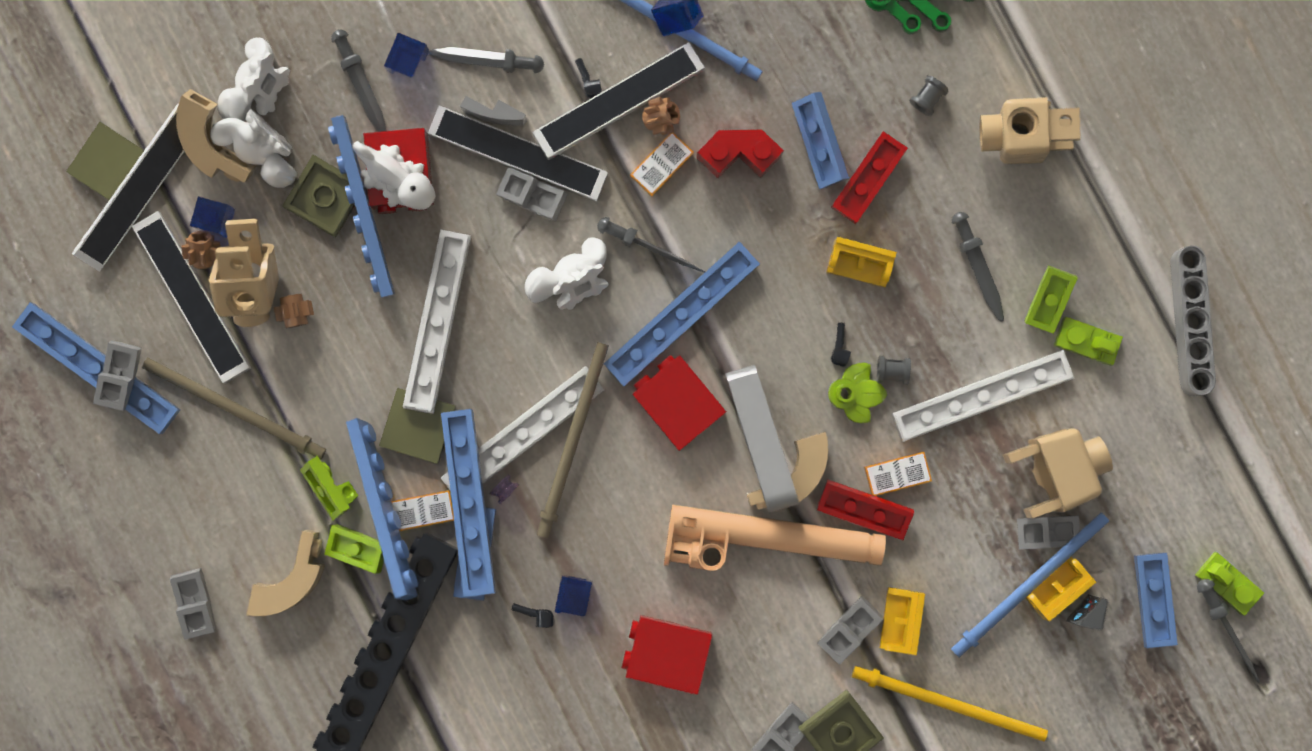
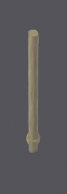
(303, 444)
(549, 513)

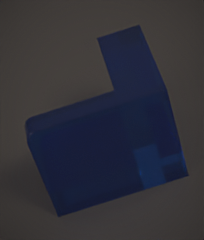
(676, 15)
(406, 55)
(573, 595)

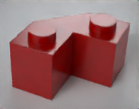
(751, 146)

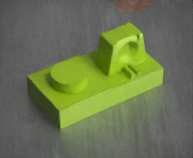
(1050, 299)
(1088, 341)
(333, 498)
(355, 549)
(1230, 583)

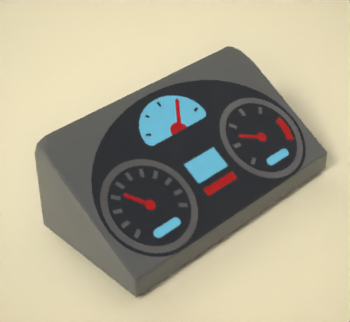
(1090, 613)

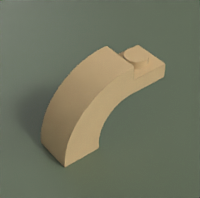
(194, 125)
(808, 471)
(275, 598)

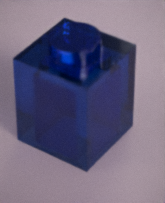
(211, 216)

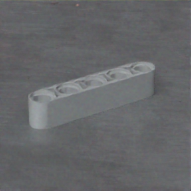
(1201, 309)
(762, 439)

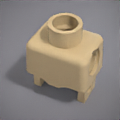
(1043, 126)
(232, 277)
(1065, 469)

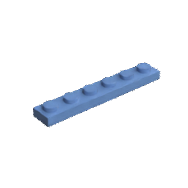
(357, 194)
(681, 314)
(89, 363)
(468, 503)
(385, 519)

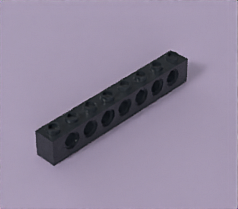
(442, 557)

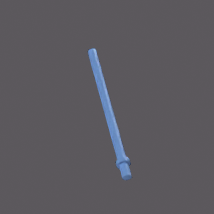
(740, 64)
(970, 638)

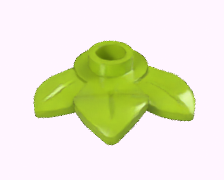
(861, 393)

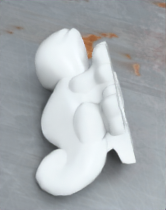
(254, 80)
(257, 145)
(400, 180)
(573, 276)

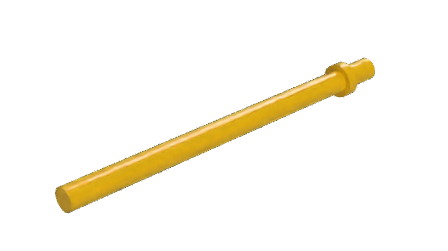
(875, 679)

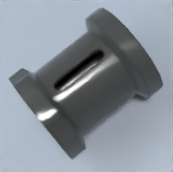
(929, 95)
(893, 370)

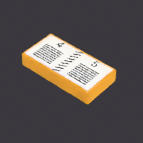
(661, 164)
(898, 474)
(424, 510)

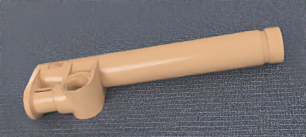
(700, 529)

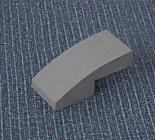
(501, 114)
(531, 194)
(118, 375)
(1046, 531)
(193, 603)
(850, 630)
(784, 732)

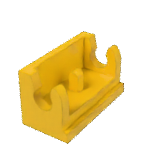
(861, 262)
(1060, 589)
(902, 621)

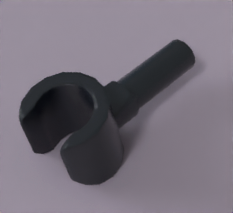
(591, 87)
(840, 356)
(544, 617)

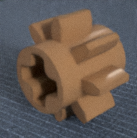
(661, 116)
(200, 249)
(293, 311)

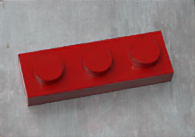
(869, 177)
(865, 509)

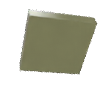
(104, 160)
(321, 196)
(415, 431)
(841, 727)

